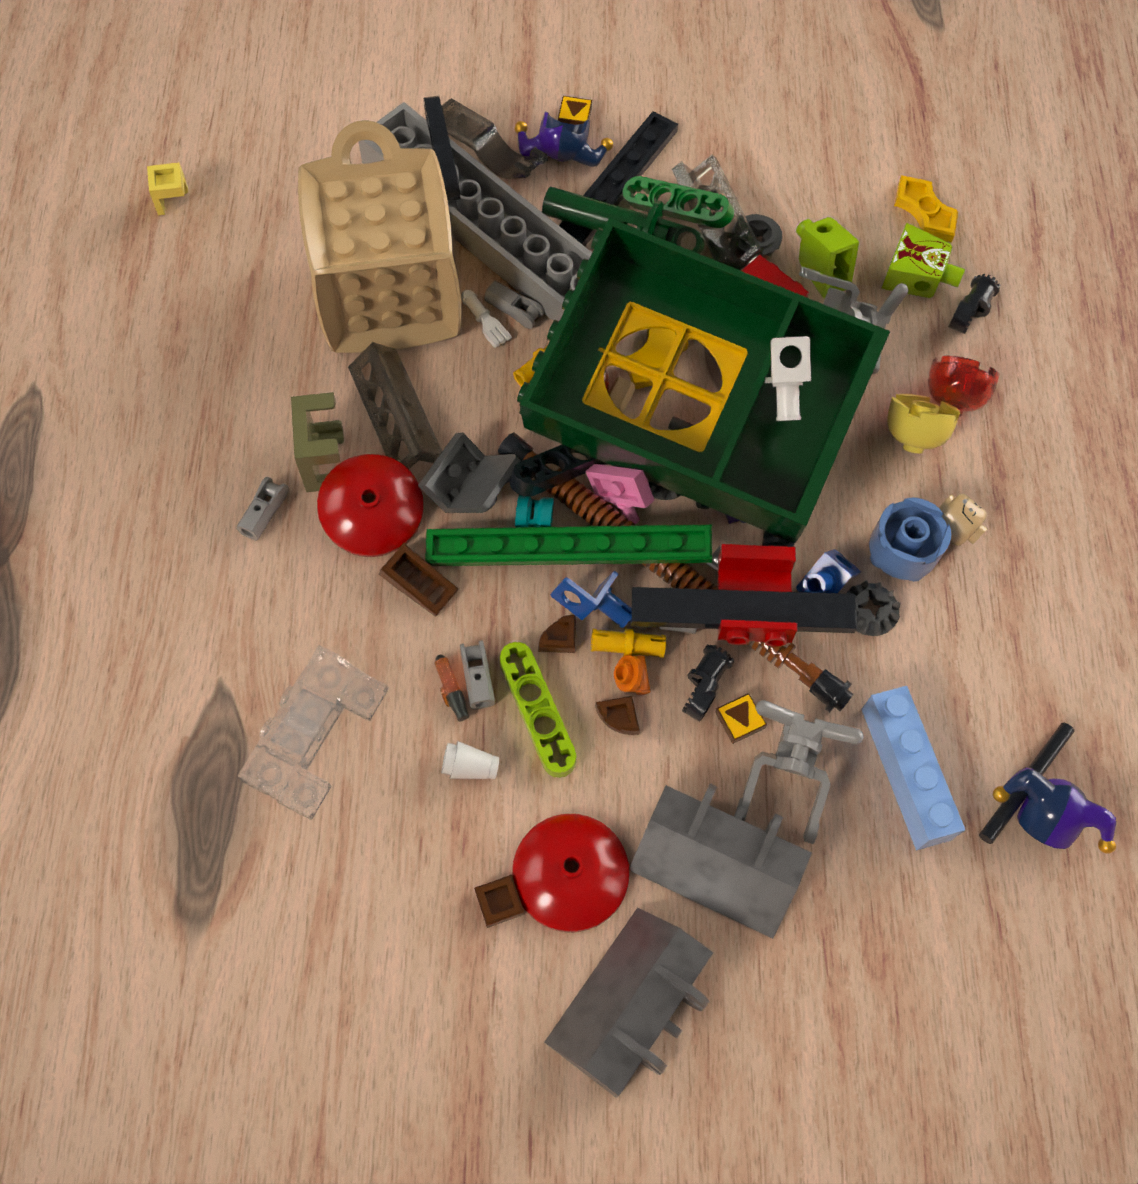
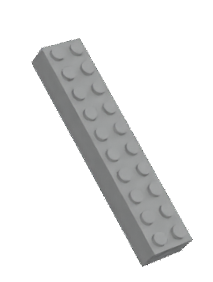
(497, 221)

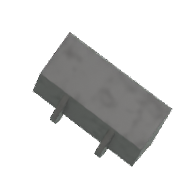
(721, 860)
(631, 1001)

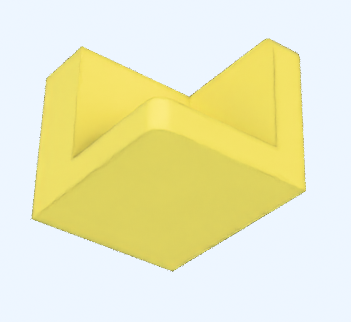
(165, 182)

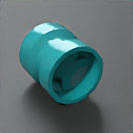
(542, 512)

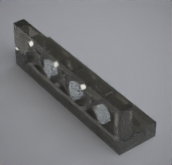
(717, 238)
(398, 399)

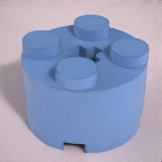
(909, 539)

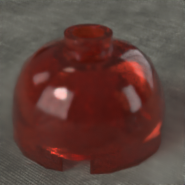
(961, 383)

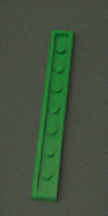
(569, 545)

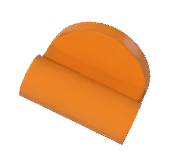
(632, 675)

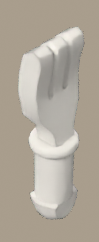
(492, 328)

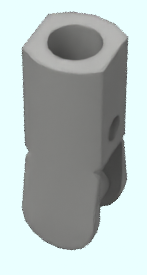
(511, 304)
(261, 511)
(477, 678)

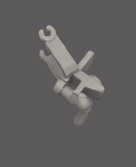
(848, 302)
(797, 754)

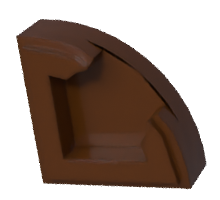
(559, 636)
(619, 715)

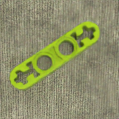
(538, 708)

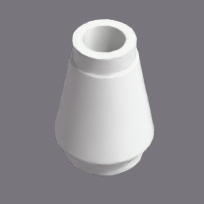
(468, 762)

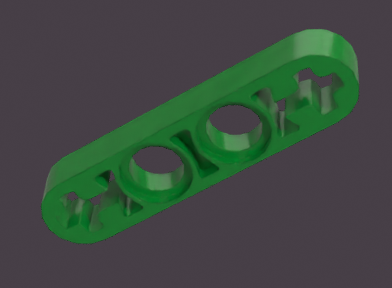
(679, 196)

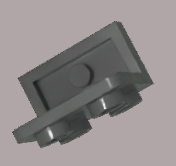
(466, 478)

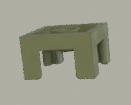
(314, 442)

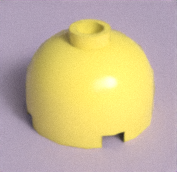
(920, 423)

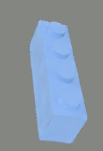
(912, 768)

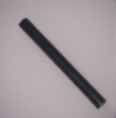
(1040, 764)

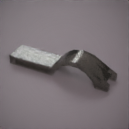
(487, 143)

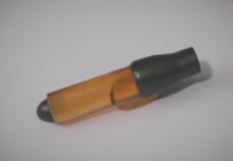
(450, 690)

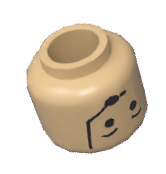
(964, 519)

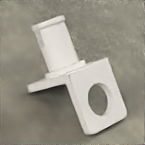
(788, 379)

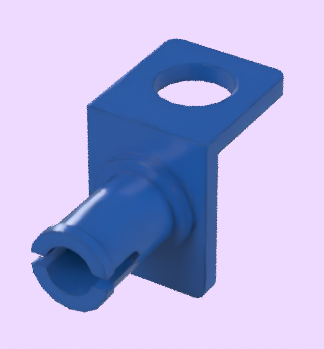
(828, 574)
(601, 599)

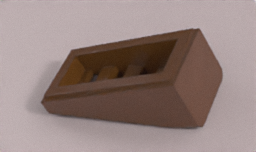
(406, 554)

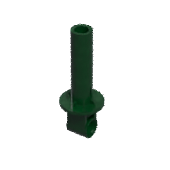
(595, 214)

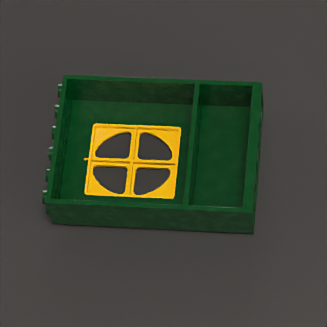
(738, 454)

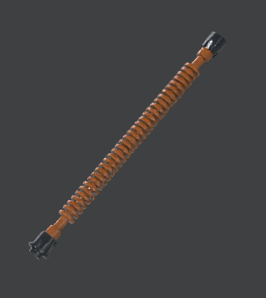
(582, 501)

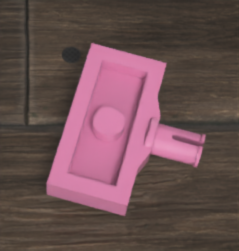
(622, 488)

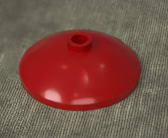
(376, 526)
(563, 898)

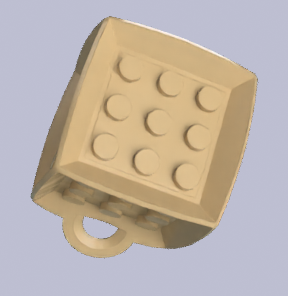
(379, 245)

